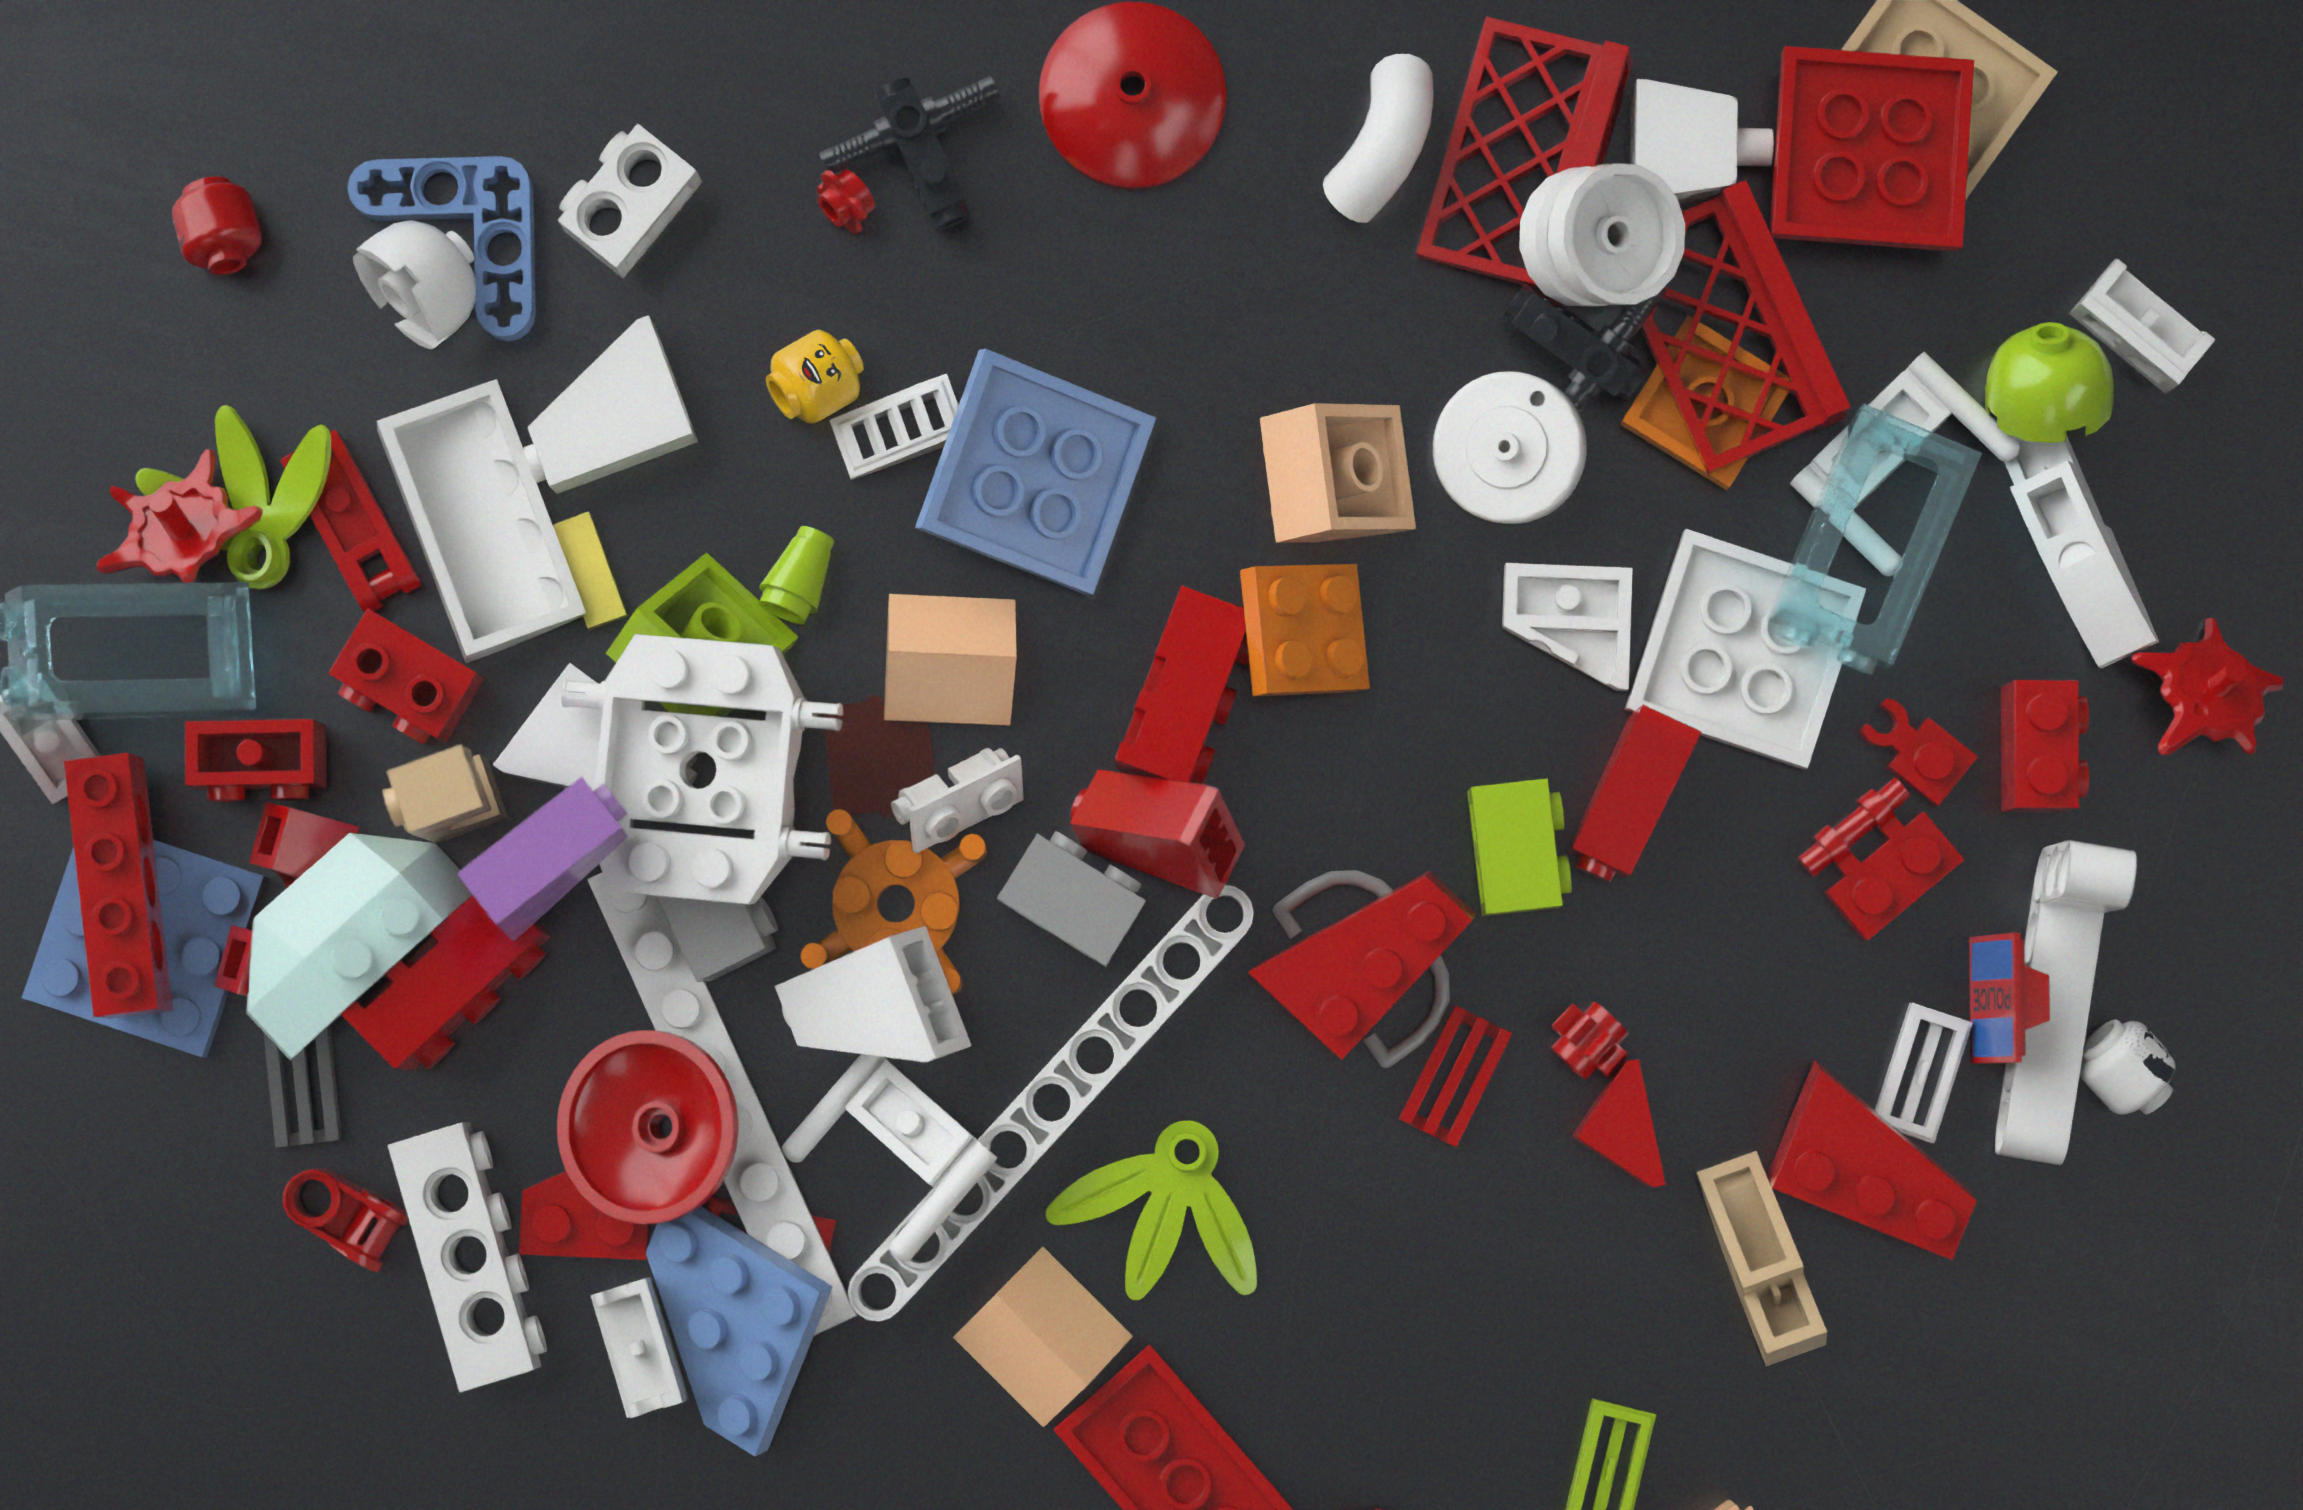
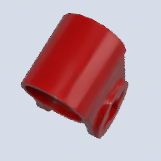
(348, 1217)

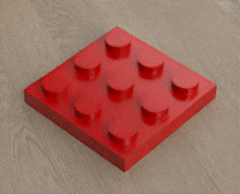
(1872, 148)

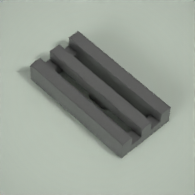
(279, 1099)

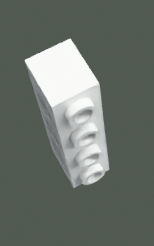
(420, 1168)

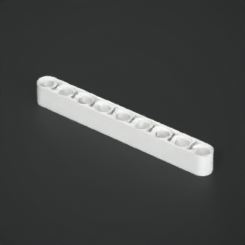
(1080, 1085)

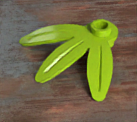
(249, 486)
(1162, 1219)

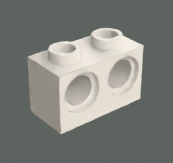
(643, 209)

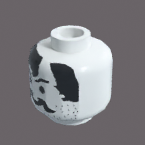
(2127, 1067)

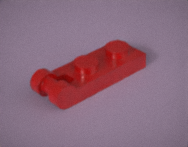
(358, 530)

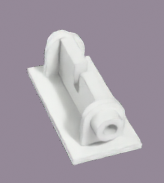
(982, 788)

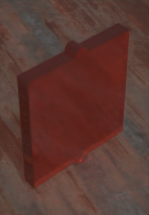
(875, 758)

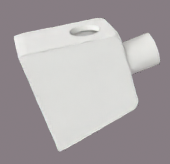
(1692, 138)

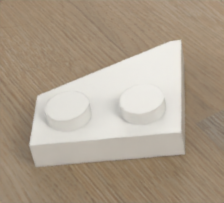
(1573, 615)

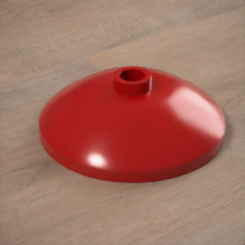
(1142, 136)
(613, 1127)

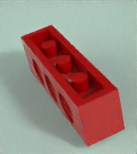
(118, 886)

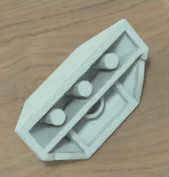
(344, 931)

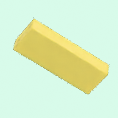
(590, 570)

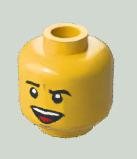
(814, 376)

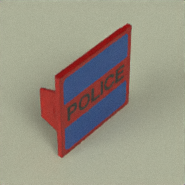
(2003, 998)

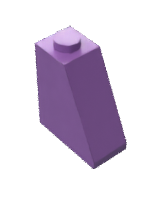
(545, 856)

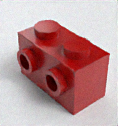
(405, 677)
(2042, 746)
(255, 755)

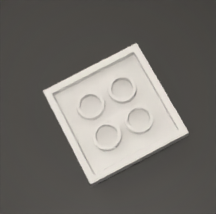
(1721, 661)

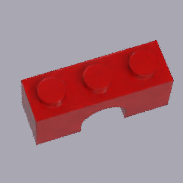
(289, 845)

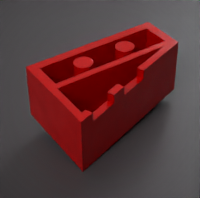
(1186, 690)
(1363, 963)
(443, 986)
(1866, 1170)

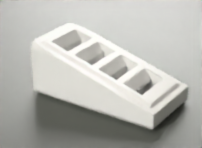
(891, 405)

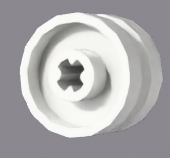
(1602, 235)

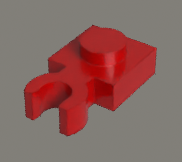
(1926, 757)

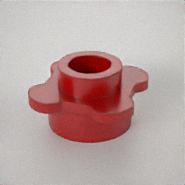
(845, 199)

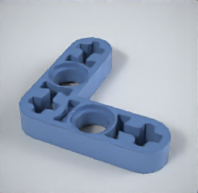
(470, 202)

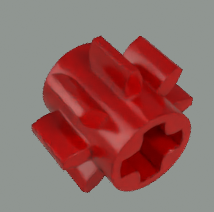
(1589, 1040)

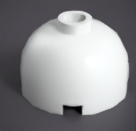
(421, 277)

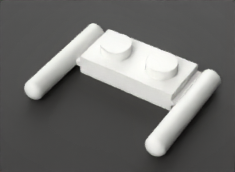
(1923, 398)
(911, 1128)

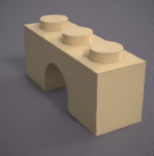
(444, 795)

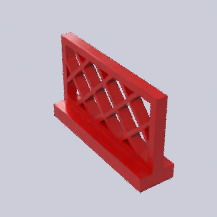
(1585, 144)
(1782, 321)

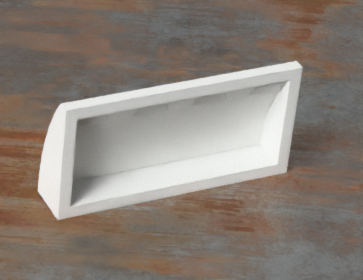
(480, 520)

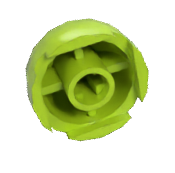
(2049, 384)

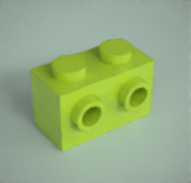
(1517, 847)

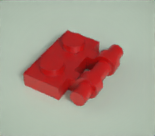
(1894, 873)

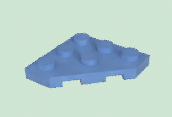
(737, 1322)

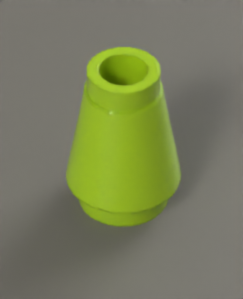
(798, 577)

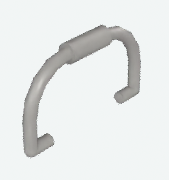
(1384, 1056)

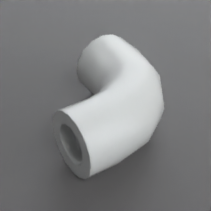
(1387, 142)

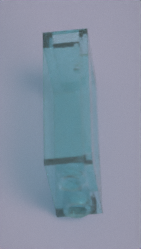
(1797, 603)
(39, 695)

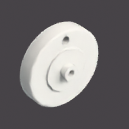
(1509, 447)

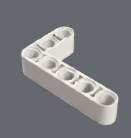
(2062, 939)

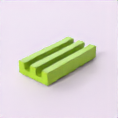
(1620, 1415)

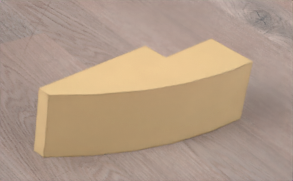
(1762, 1259)

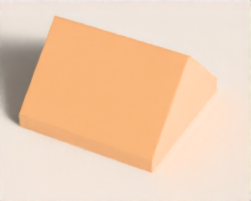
(950, 660)
(1043, 1337)

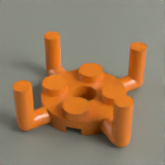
(887, 865)

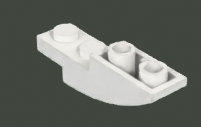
(2079, 551)

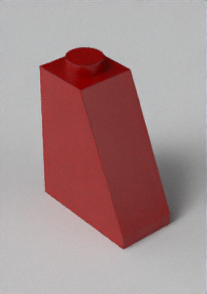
(1632, 793)
(1159, 828)

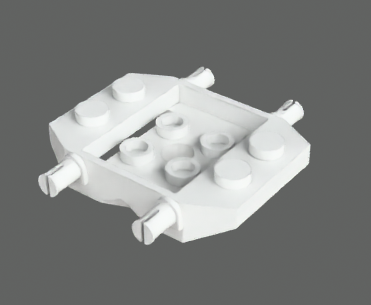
(647, 757)

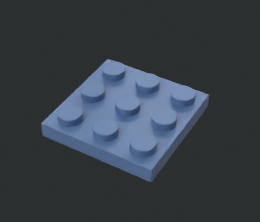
(1035, 472)
(198, 908)

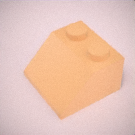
(1337, 472)

